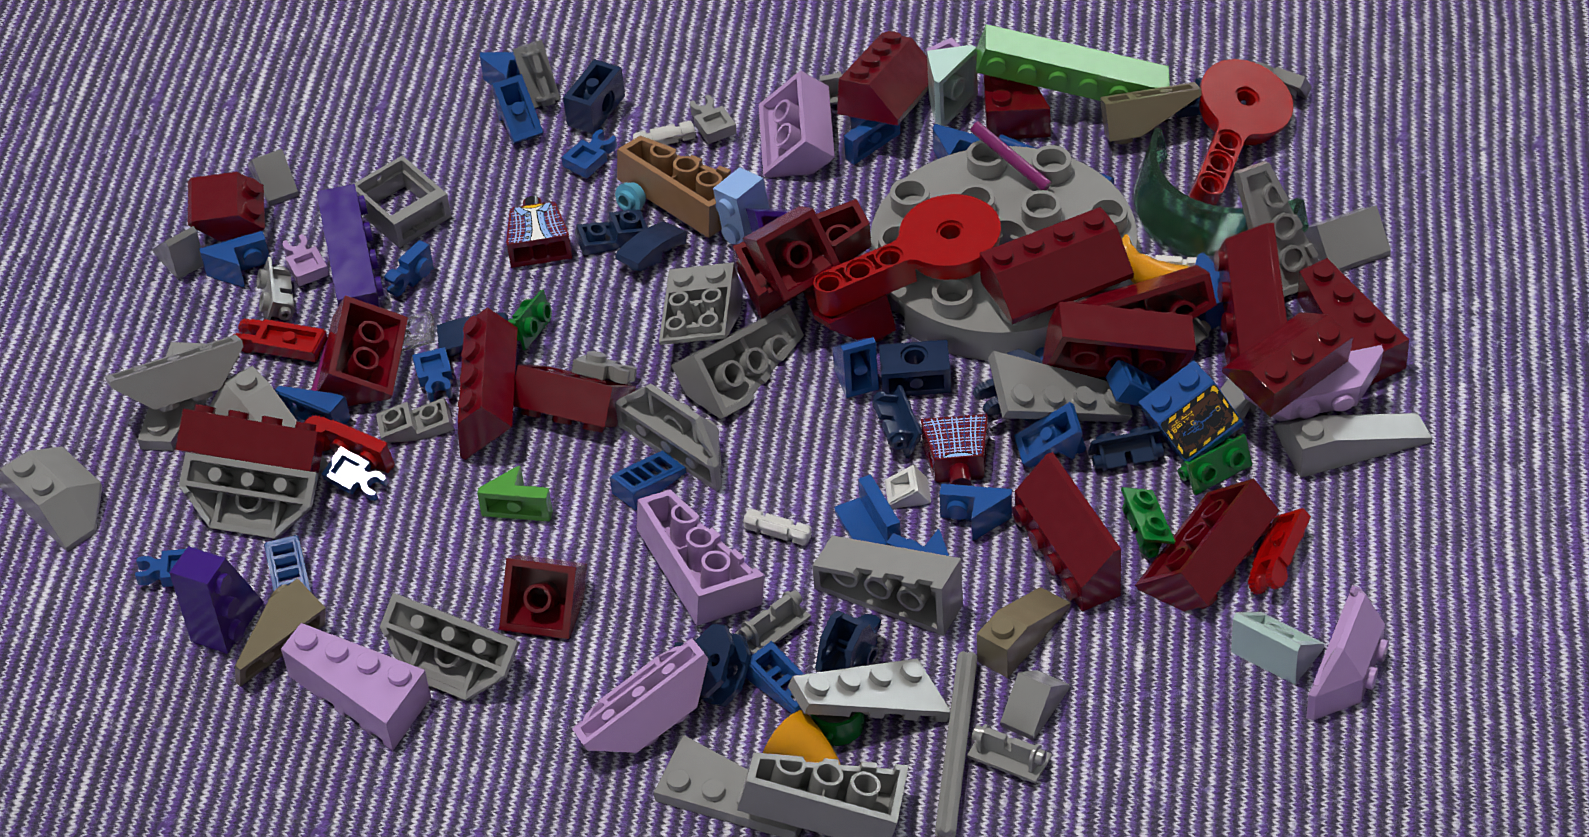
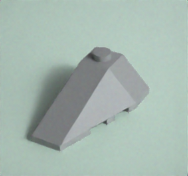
(735, 367)
(1341, 440)

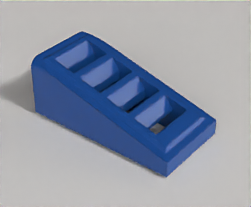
(1130, 383)
(314, 403)
(624, 480)
(284, 553)
(773, 656)

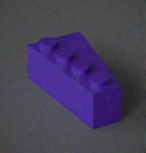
(347, 244)

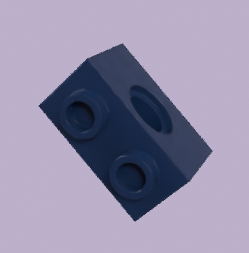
(594, 96)
(917, 366)

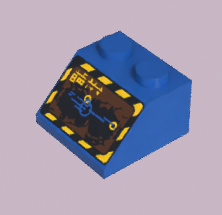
(1190, 412)

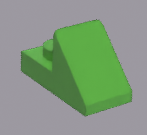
(511, 499)

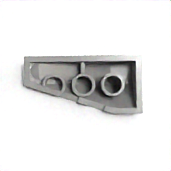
(254, 395)

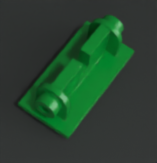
(531, 318)
(1216, 464)
(1146, 518)

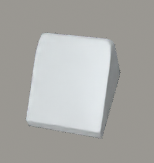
(907, 488)

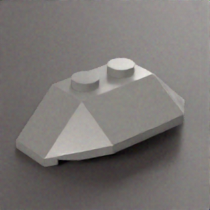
(179, 376)
(675, 429)
(54, 493)
(247, 494)
(451, 650)

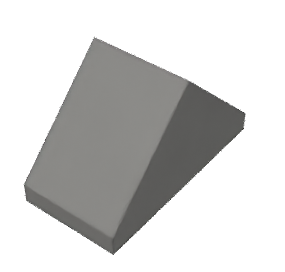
(275, 175)
(180, 253)
(1032, 702)

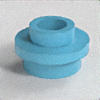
(630, 196)

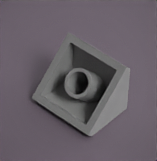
(1350, 238)

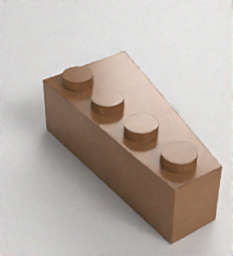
(673, 181)

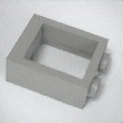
(415, 218)

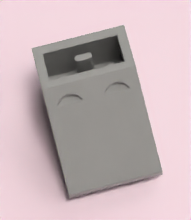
(700, 303)

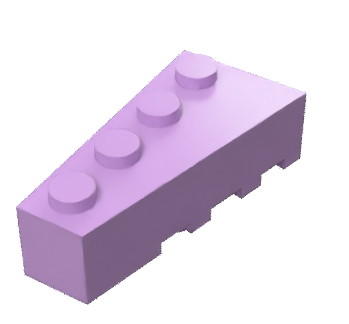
(695, 560)
(358, 681)

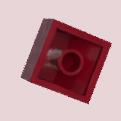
(226, 205)
(791, 251)
(542, 596)

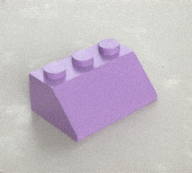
(796, 128)

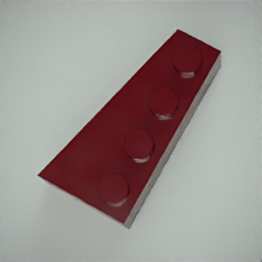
(849, 237)
(1181, 291)
(1328, 291)
(250, 440)

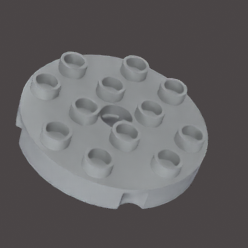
(963, 307)

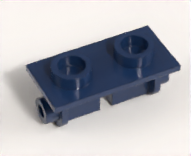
(898, 420)
(1138, 443)

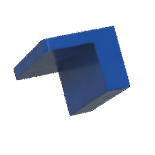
(868, 516)

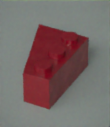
(1015, 109)

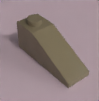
(1138, 112)
(278, 621)
(1018, 629)

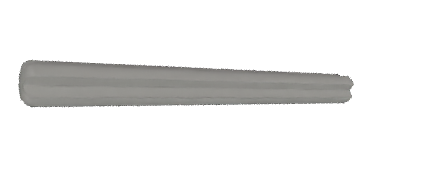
(956, 745)

